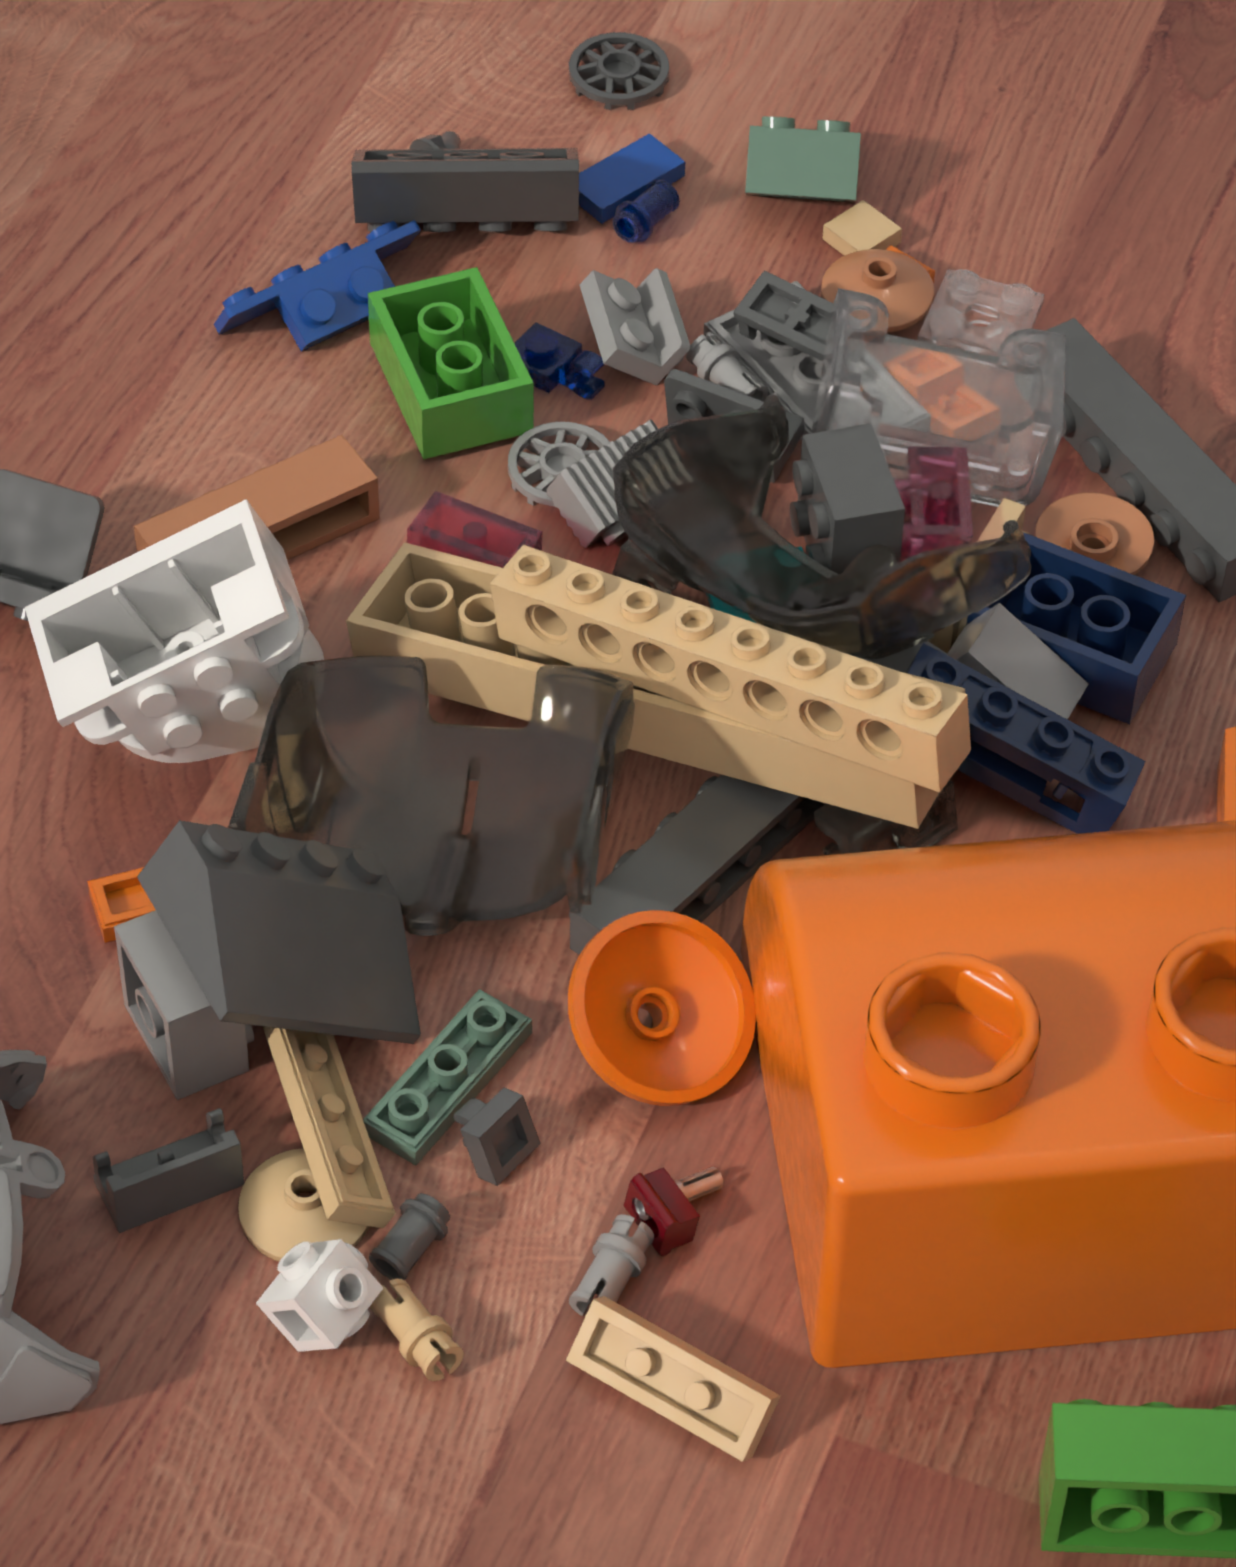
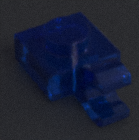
(559, 359)

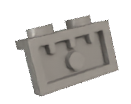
(638, 326)

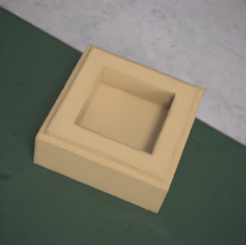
(861, 229)

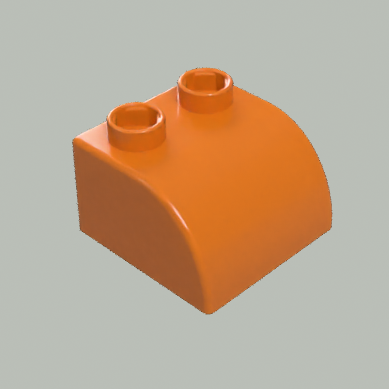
(1003, 1088)

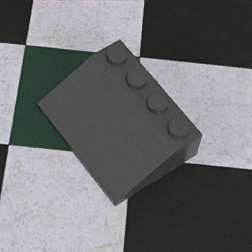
(286, 931)

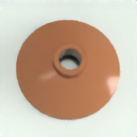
(887, 275)
(1099, 529)

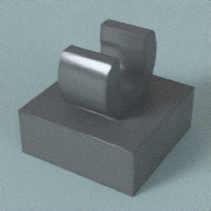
(497, 1134)

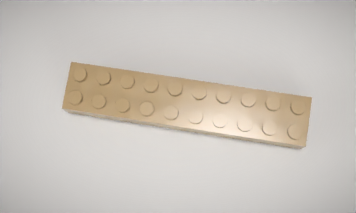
(445, 614)

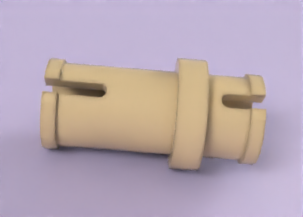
(421, 1336)

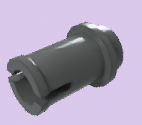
(420, 1224)

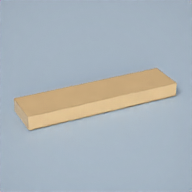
(330, 1127)

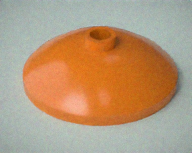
(689, 987)

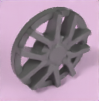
(619, 69)

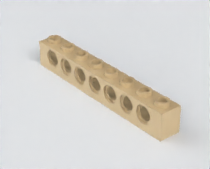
(733, 667)

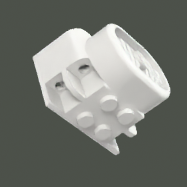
(177, 641)

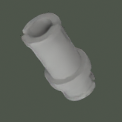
(721, 366)
(614, 1262)

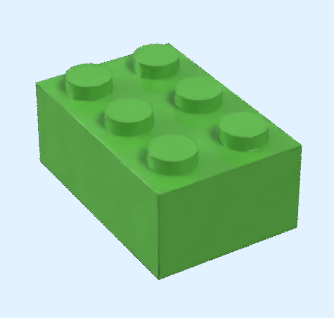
(450, 363)
(1139, 1480)

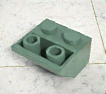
(803, 161)

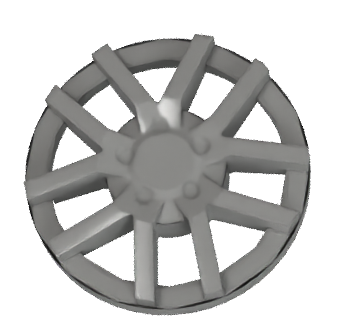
(550, 457)

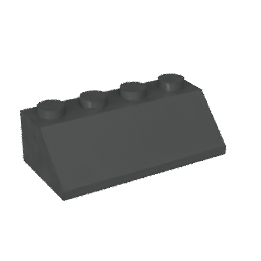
(467, 187)

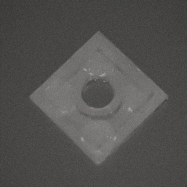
(971, 300)

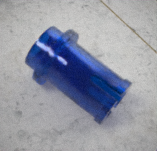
(636, 218)

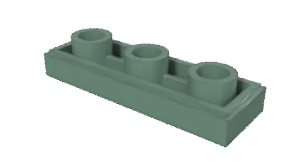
(447, 1076)

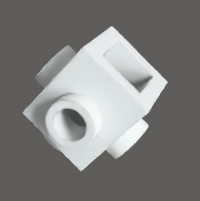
(320, 1294)

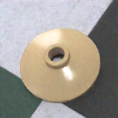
(279, 1219)

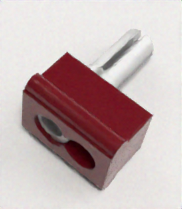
(666, 1206)

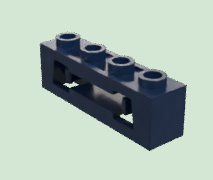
(1025, 745)

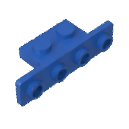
(327, 296)

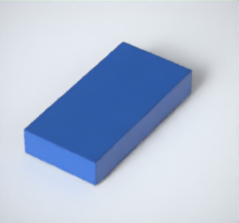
(627, 176)

